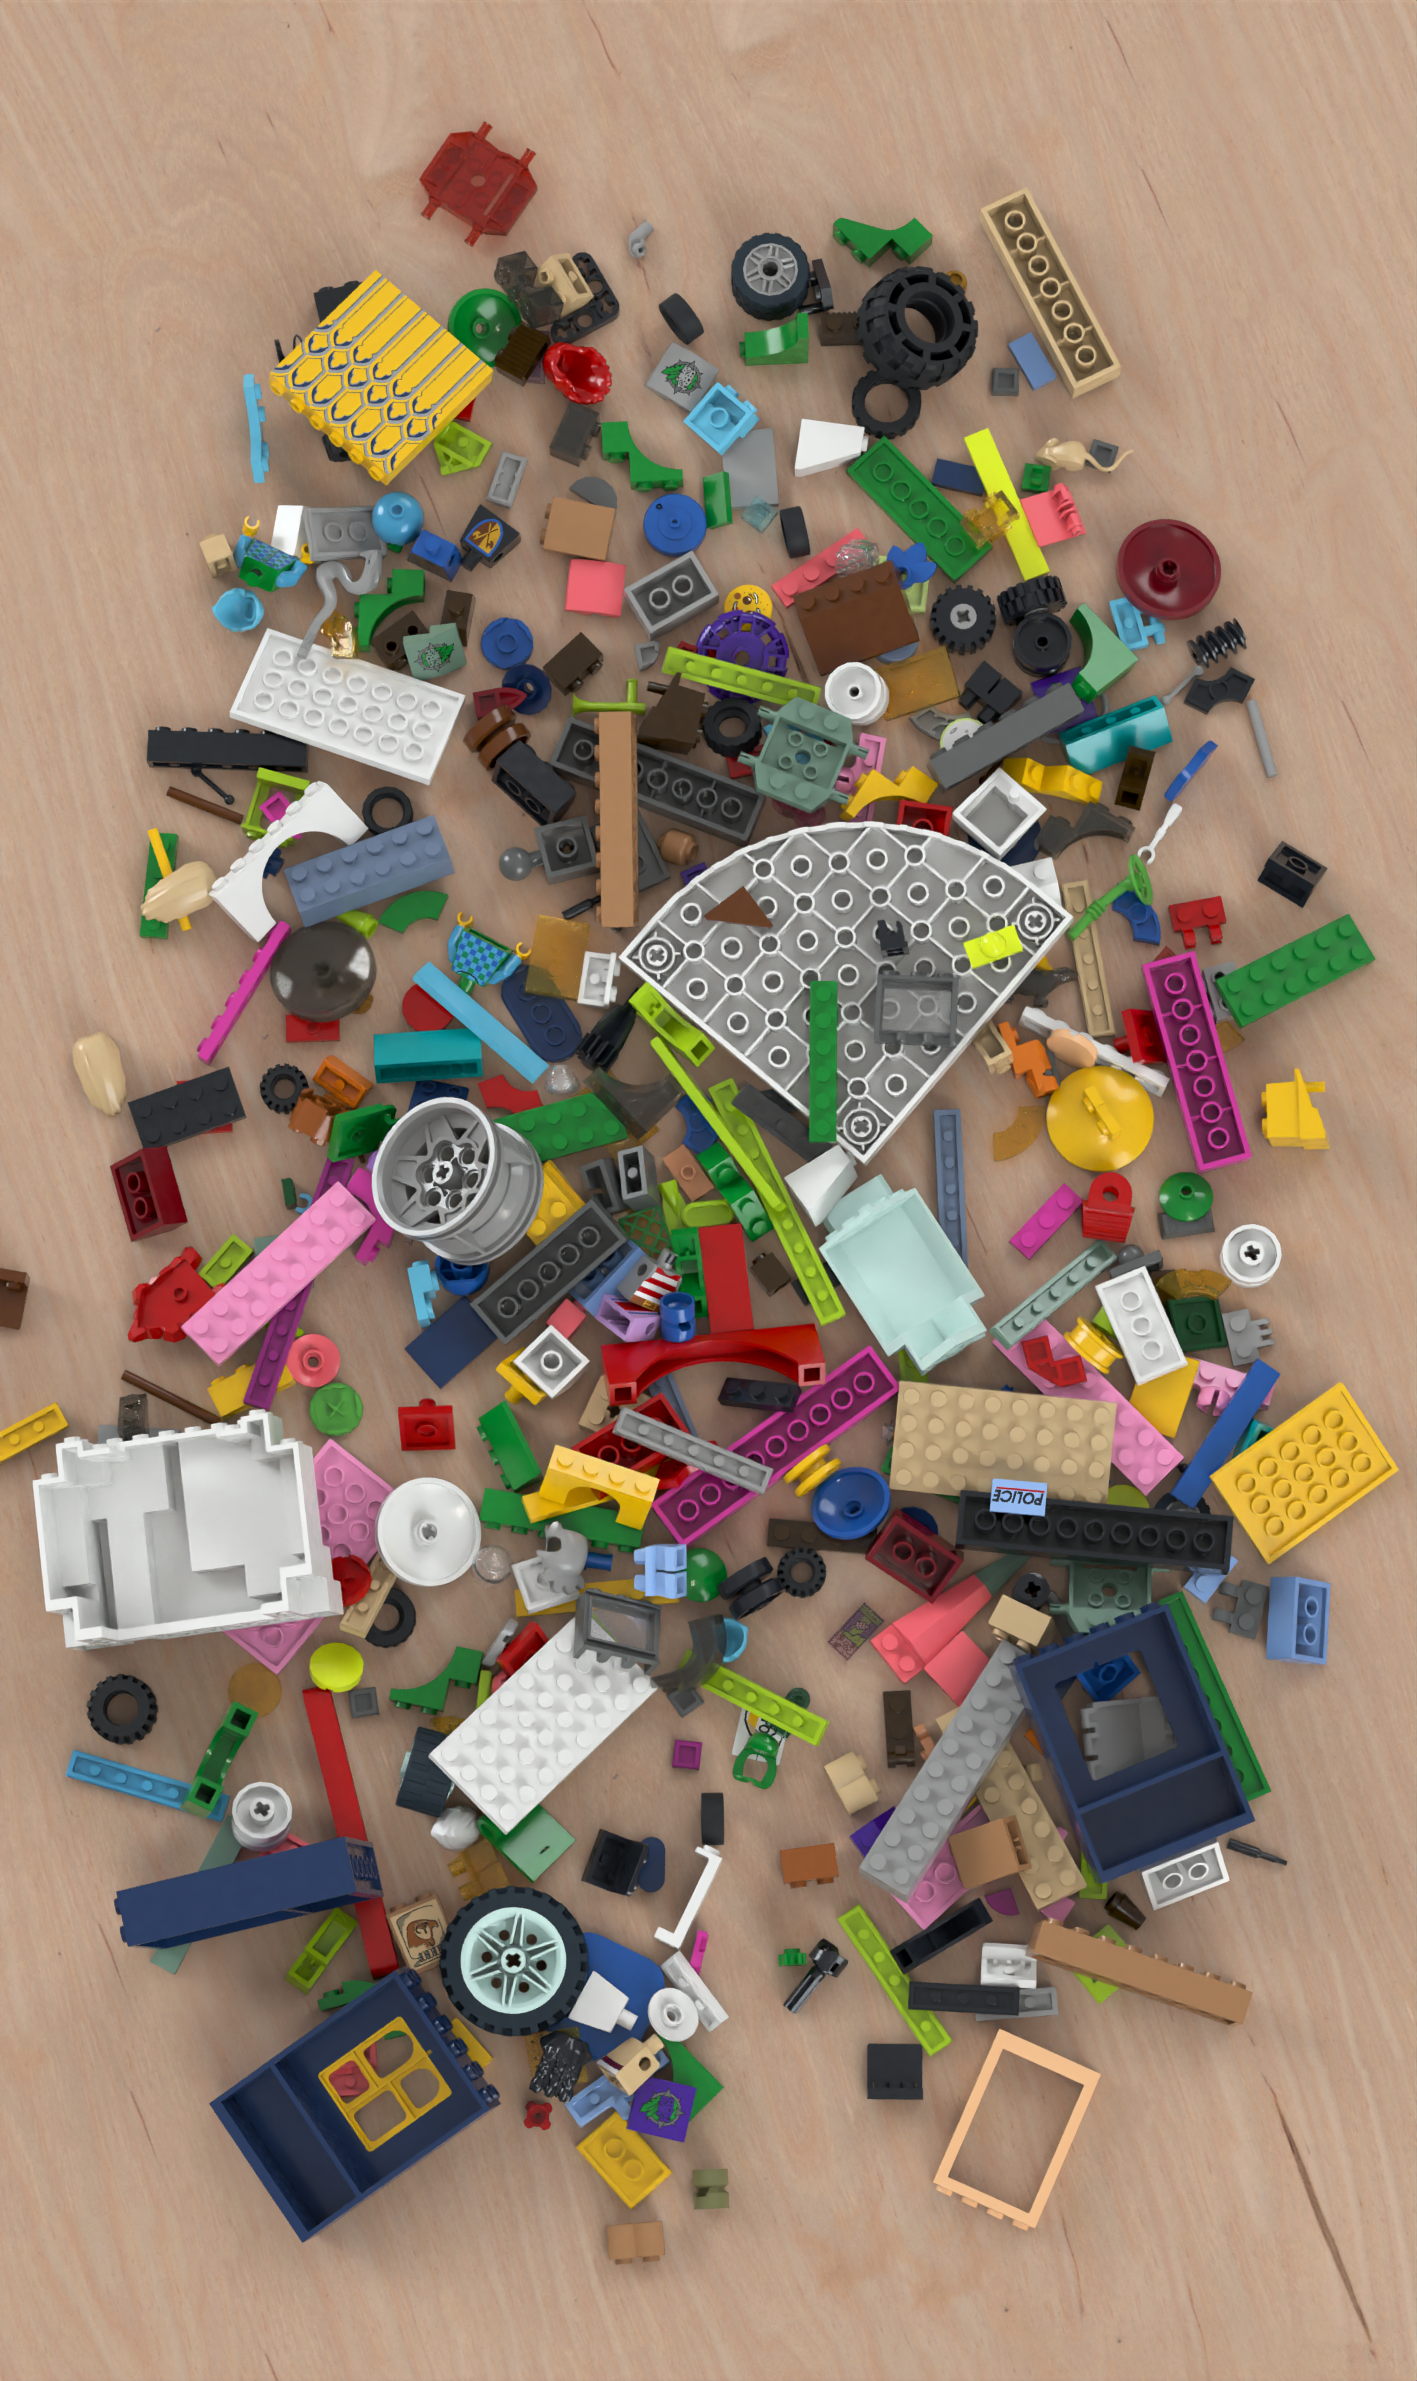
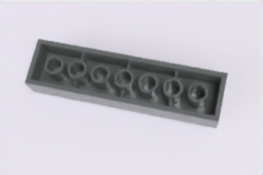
(668, 786)

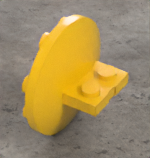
(1100, 1119)

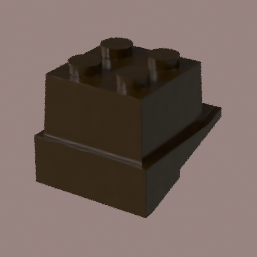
(675, 719)

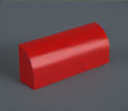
(726, 1278)

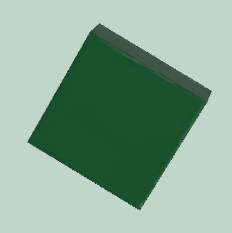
(289, 1193)

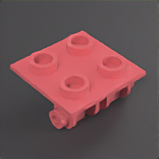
(1053, 516)

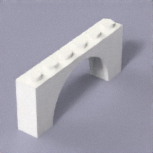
(241, 888)

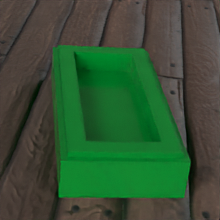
(717, 500)

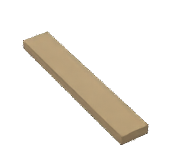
(1089, 963)

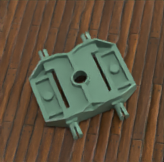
(797, 784)
(1088, 1604)

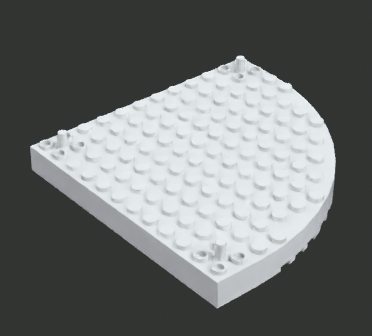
(824, 901)

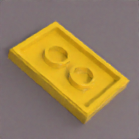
(1165, 1398)
(623, 2160)

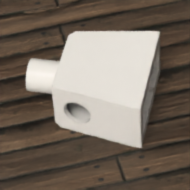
(602, 2006)

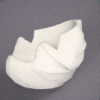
(456, 1828)

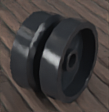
(1043, 629)
(752, 1592)

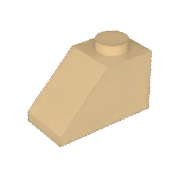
(217, 554)

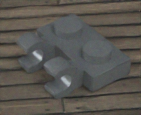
(1247, 1610)

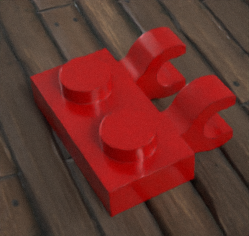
(1197, 915)

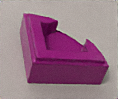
(1003, 1902)

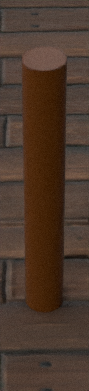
(205, 805)

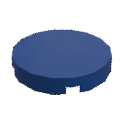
(507, 643)

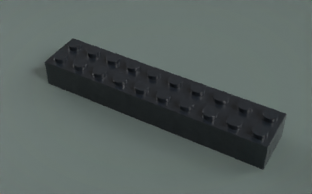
(1099, 1534)

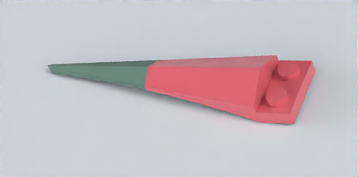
(926, 1630)

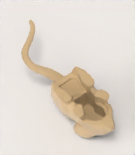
(1070, 456)

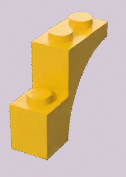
(1056, 781)
(874, 787)

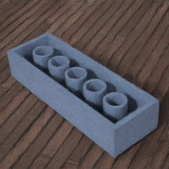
(369, 871)

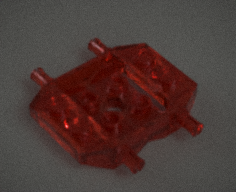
(451, 187)

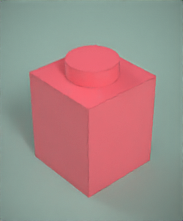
(568, 1318)

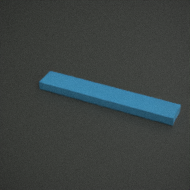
(135, 1782)

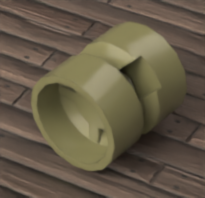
(710, 2189)

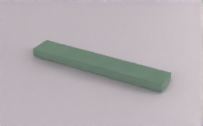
(1053, 1294)
(222, 1852)

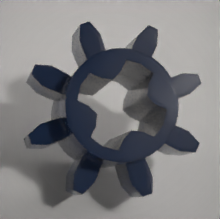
(273, 864)

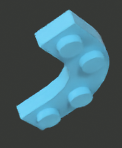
(256, 415)

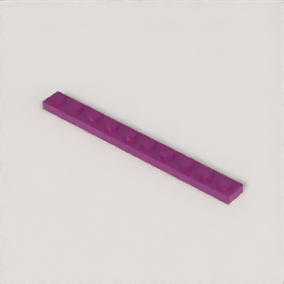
(286, 1322)

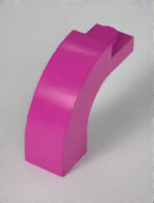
(380, 1232)

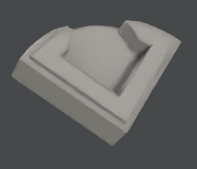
(647, 654)

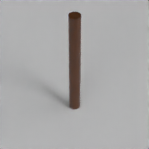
(170, 1398)

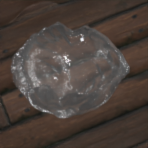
(856, 556)

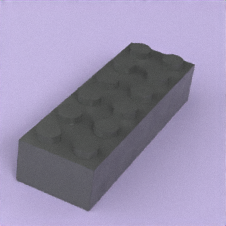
(1006, 737)
(550, 1271)

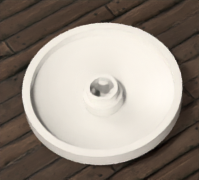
(427, 1532)

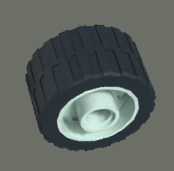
(423, 1783)

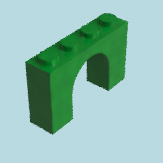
(226, 1741)

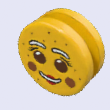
(749, 599)

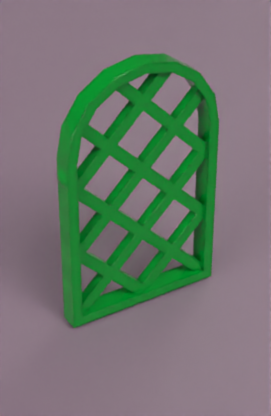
(651, 1219)

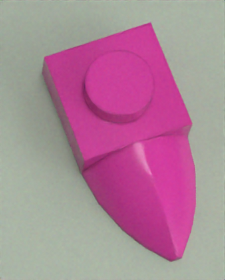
(276, 808)

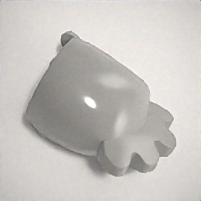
(564, 1559)

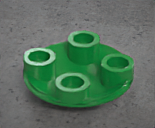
(704, 1574)

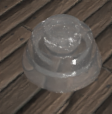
(561, 1080)

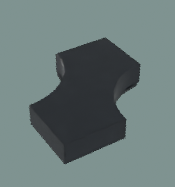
(1207, 694)

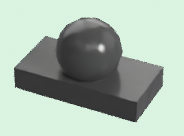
(1132, 1258)

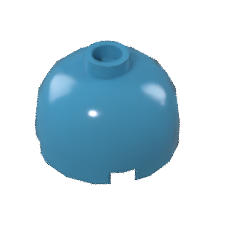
(398, 518)

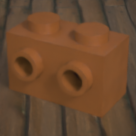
(809, 1864)

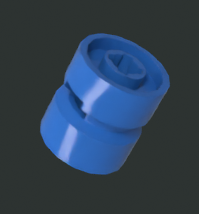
(677, 1317)

